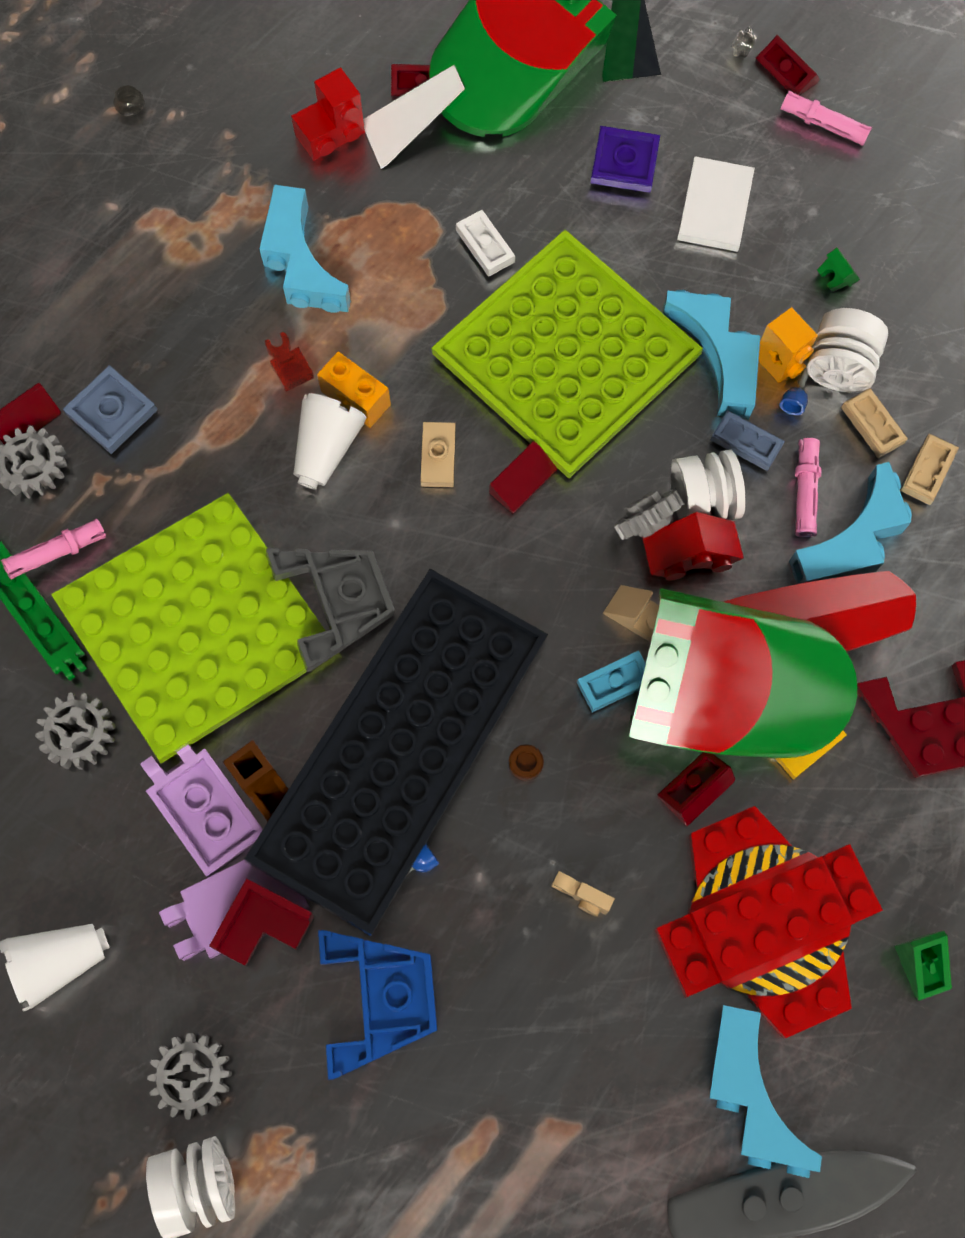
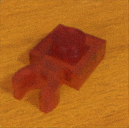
(289, 365)

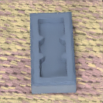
(747, 440)

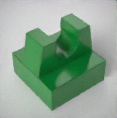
(841, 267)

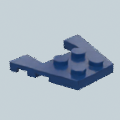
(395, 998)

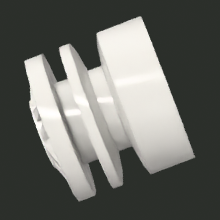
(847, 350)
(709, 488)
(183, 1189)

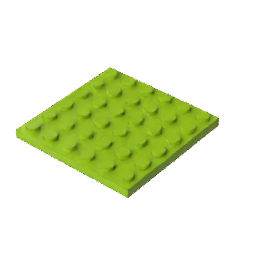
(567, 352)
(191, 626)

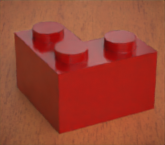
(333, 118)
(693, 543)

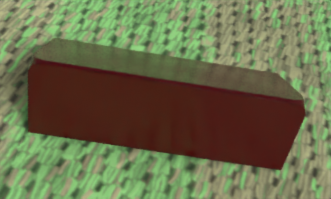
(787, 67)
(407, 77)
(29, 409)
(522, 477)
(697, 787)

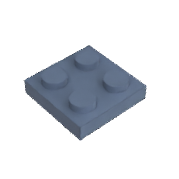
(110, 409)

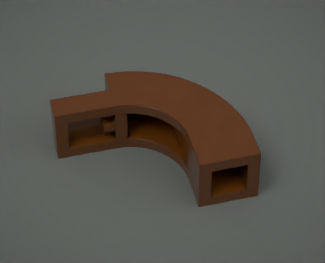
(257, 778)

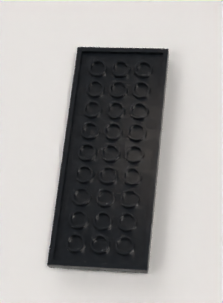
(396, 752)

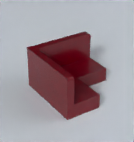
(256, 913)

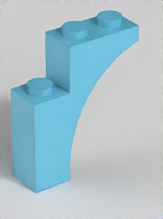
(285, 248)
(731, 354)
(857, 547)
(740, 1082)

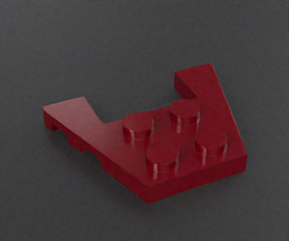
(924, 736)

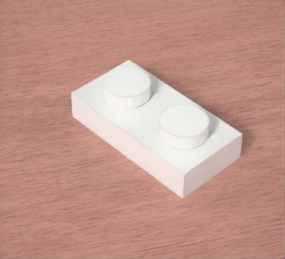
(485, 243)

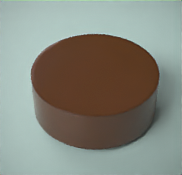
(526, 762)

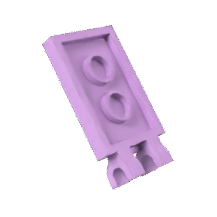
(202, 809)
(209, 902)

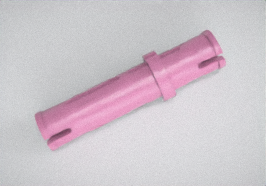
(821, 116)
(807, 476)
(68, 542)

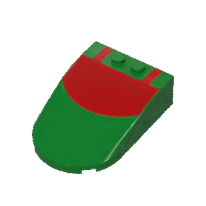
(517, 58)
(741, 681)

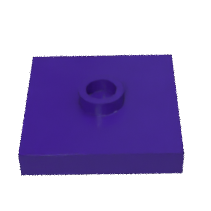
(625, 159)

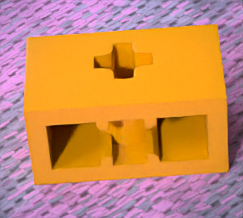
(786, 345)
(354, 387)

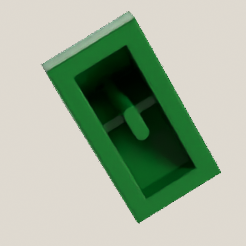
(926, 964)

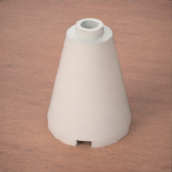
(323, 438)
(50, 960)

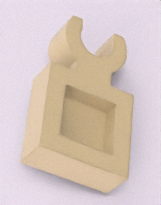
(590, 899)

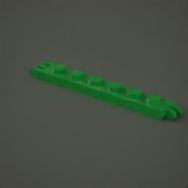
(39, 621)

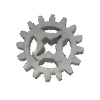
(29, 461)
(648, 514)
(73, 744)
(188, 1090)

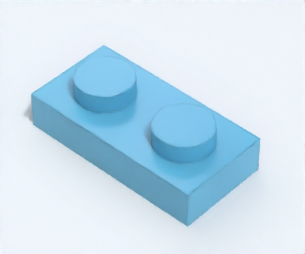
(612, 681)

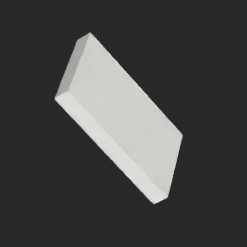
(716, 204)

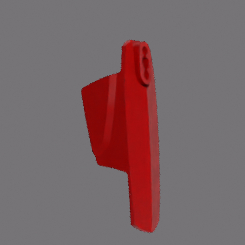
(850, 607)

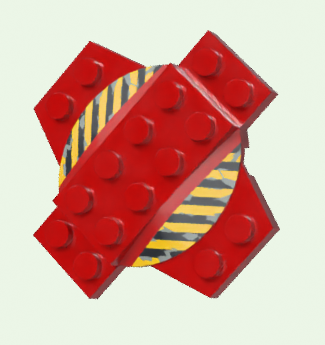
(769, 921)

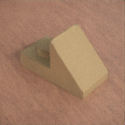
(634, 610)

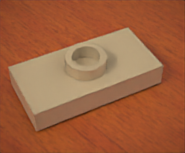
(874, 423)
(438, 454)
(929, 469)

